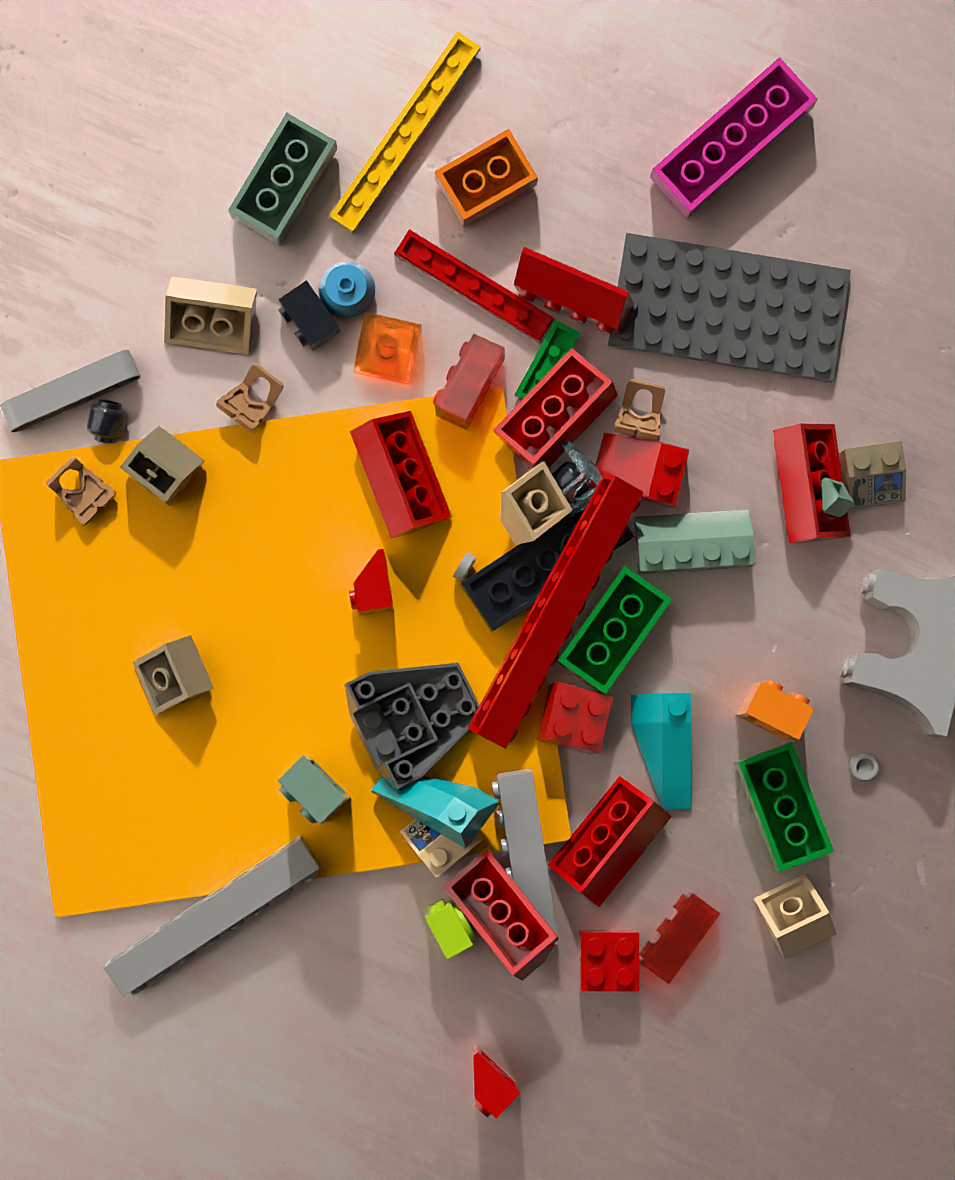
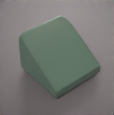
(835, 498)

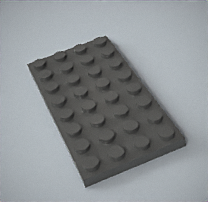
(732, 307)

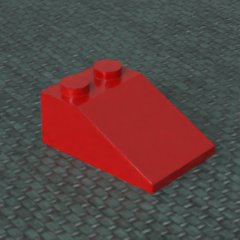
(646, 465)

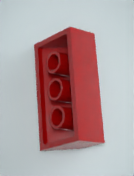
(572, 292)
(556, 410)
(804, 459)
(400, 473)
(609, 841)
(502, 915)

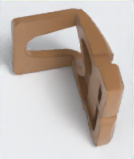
(238, 404)
(644, 426)
(86, 500)

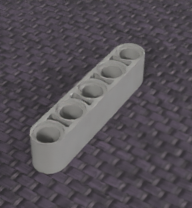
(70, 391)

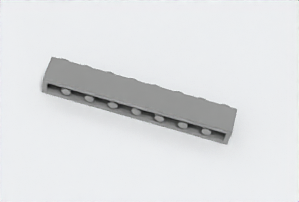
(211, 916)

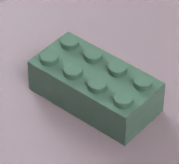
(283, 179)
(313, 790)

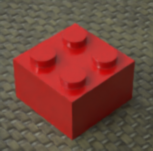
(574, 718)
(608, 960)

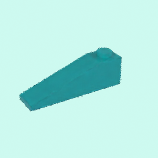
(665, 740)
(442, 805)

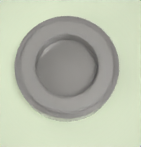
(464, 567)
(864, 767)

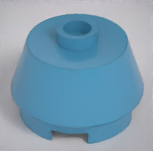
(347, 289)

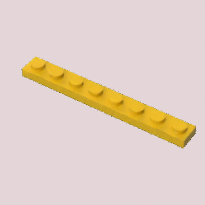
(405, 132)

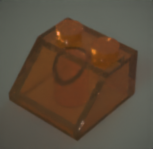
(387, 348)

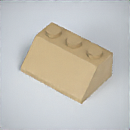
(209, 315)

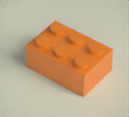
(486, 178)
(775, 710)

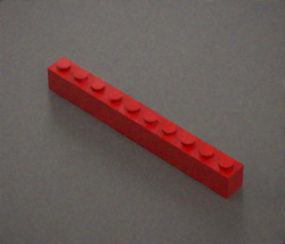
(556, 610)

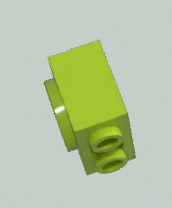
(450, 928)

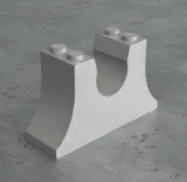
(925, 673)

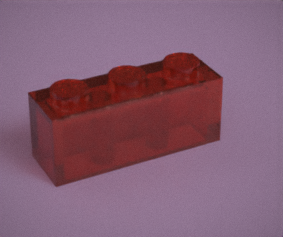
(469, 381)
(678, 936)

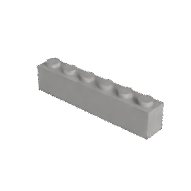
(524, 839)

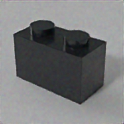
(308, 315)

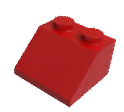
(372, 587)
(492, 1086)

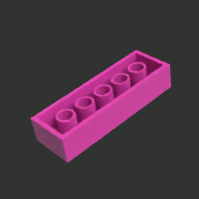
(733, 137)

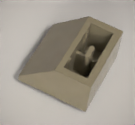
(162, 464)

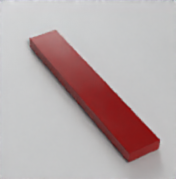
(474, 286)

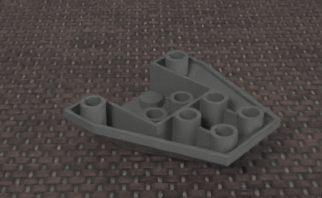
(410, 717)

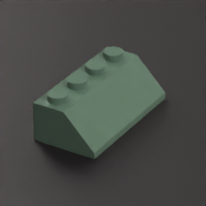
(694, 541)

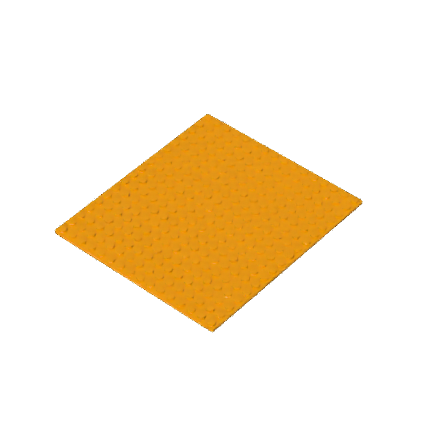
(261, 579)

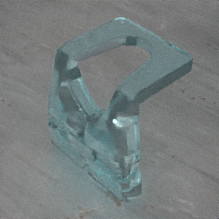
(587, 470)

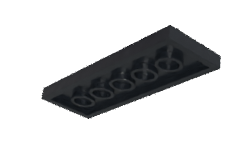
(519, 575)

